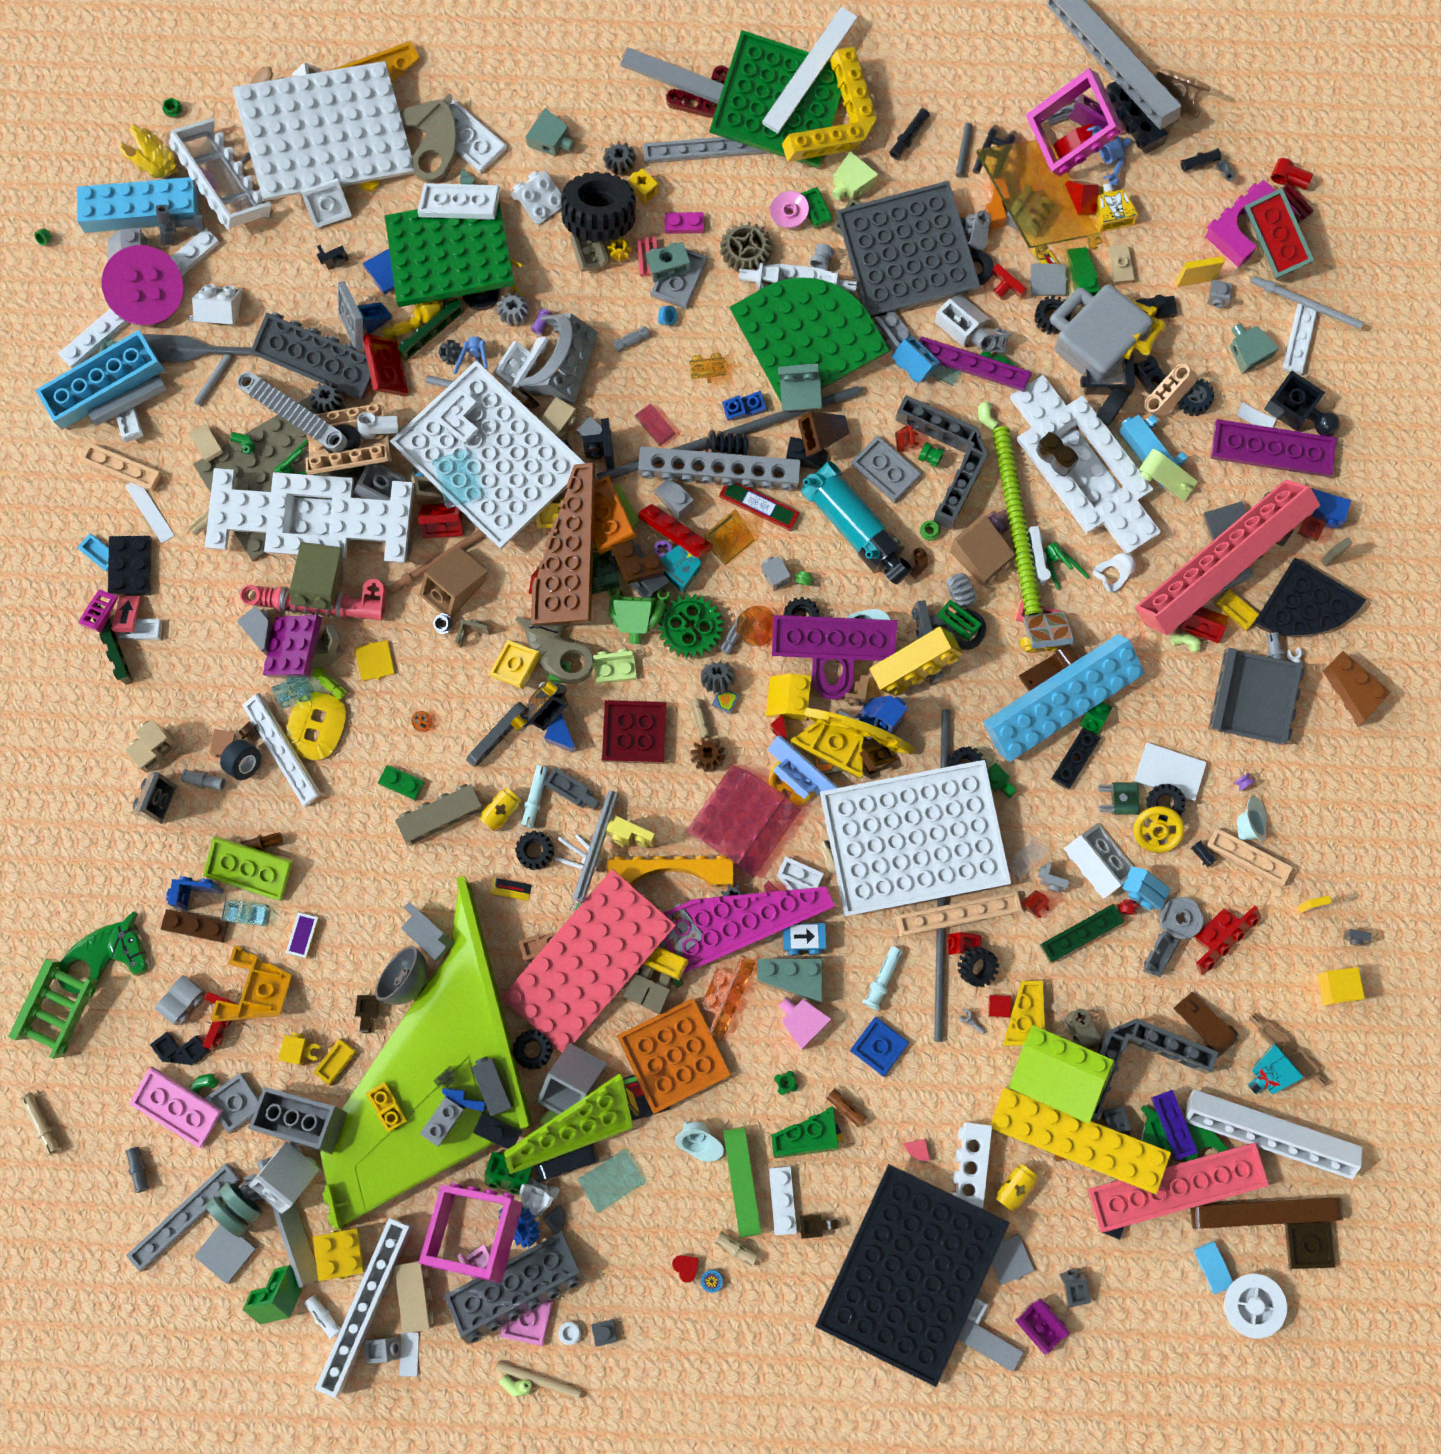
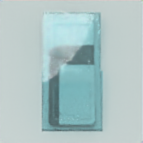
(245, 913)

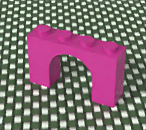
(1225, 232)

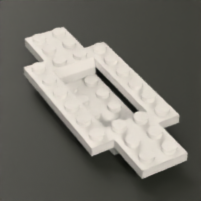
(1089, 488)

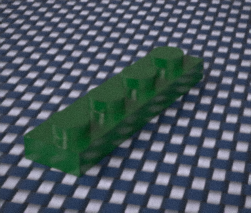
(425, 333)
(114, 652)
(1081, 933)

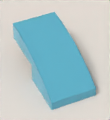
(1213, 1267)

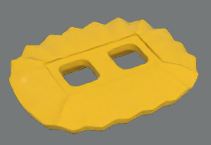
(329, 730)

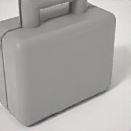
(1100, 331)

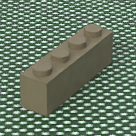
(439, 814)

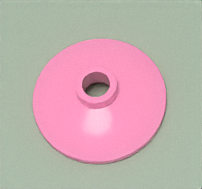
(787, 202)

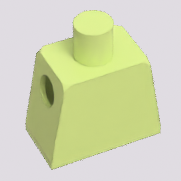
(853, 178)

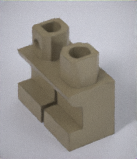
(657, 994)

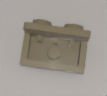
(589, 255)

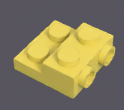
(625, 833)

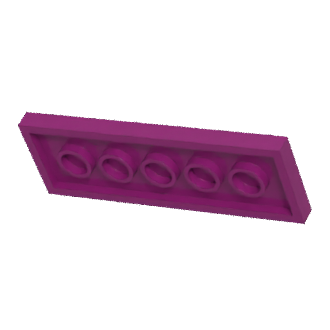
(1273, 448)

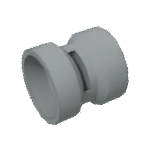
(822, 255)

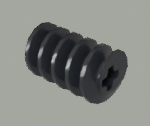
(734, 444)

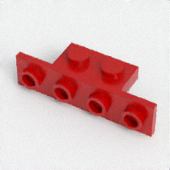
(1222, 934)

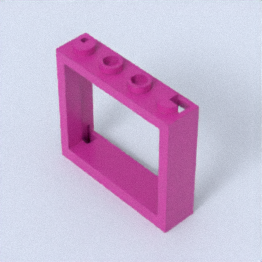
(1060, 99)
(502, 1241)

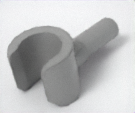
(970, 1021)

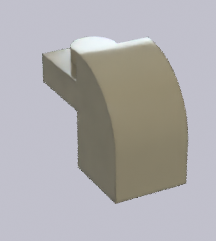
(327, 648)

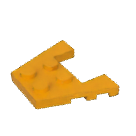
(263, 991)

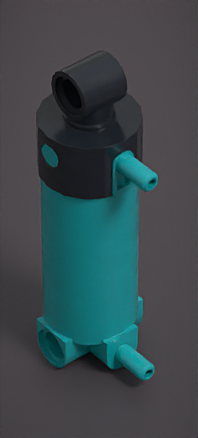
(856, 522)

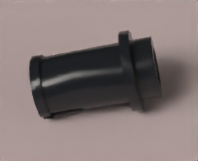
(1204, 854)

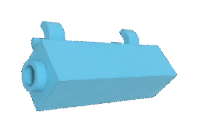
(1143, 440)

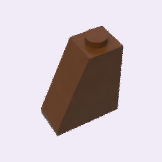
(821, 430)

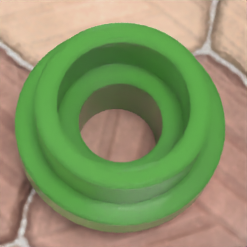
(929, 525)
(804, 578)

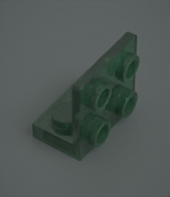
(603, 573)

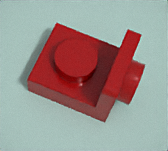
(962, 941)

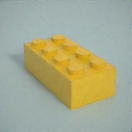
(916, 661)

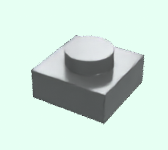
(1357, 937)
(604, 1332)

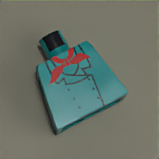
(1274, 1071)

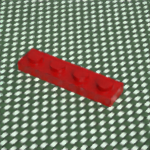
(675, 531)

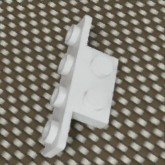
(519, 362)

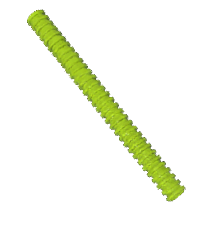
(1017, 521)

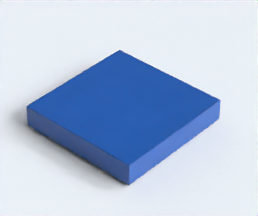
(879, 1046)

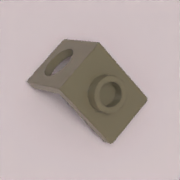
(474, 625)

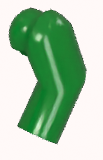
(245, 440)

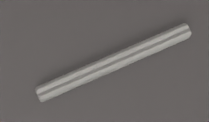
(595, 847)

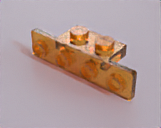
(724, 995)

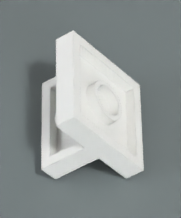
(326, 203)

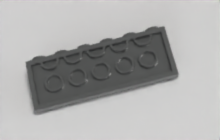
(312, 354)
(526, 1284)

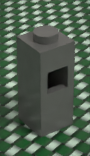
(492, 1085)

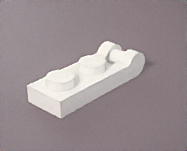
(1039, 556)

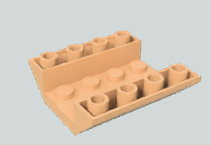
(369, 452)

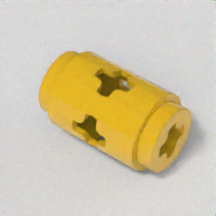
(511, 804)
(1009, 1195)

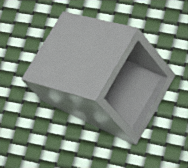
(570, 1079)

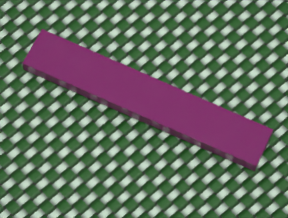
(978, 365)

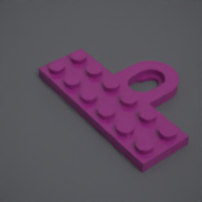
(833, 639)

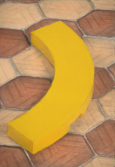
(883, 737)

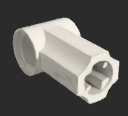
(370, 425)

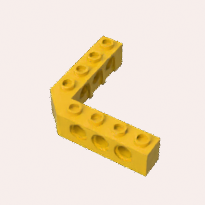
(859, 109)

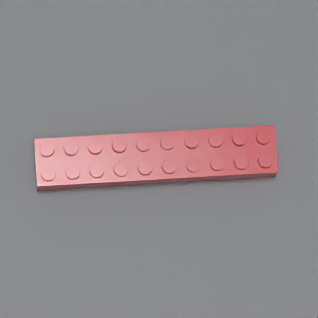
(1227, 556)

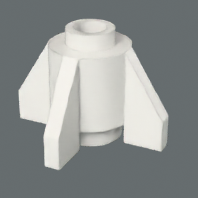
(537, 1196)

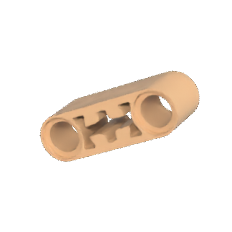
(1170, 390)

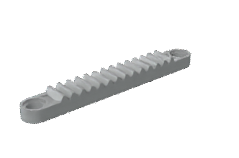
(292, 411)

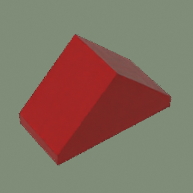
(1083, 196)

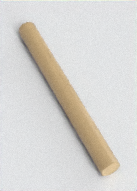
(537, 1379)

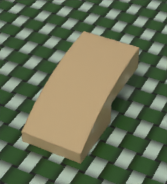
(206, 443)

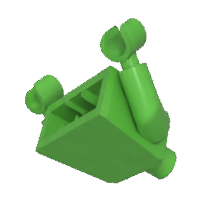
(636, 614)

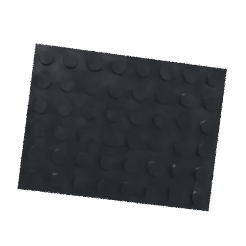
(912, 1274)

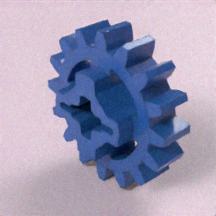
(526, 1230)

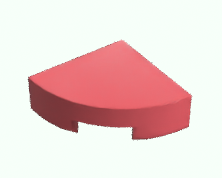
(917, 1150)

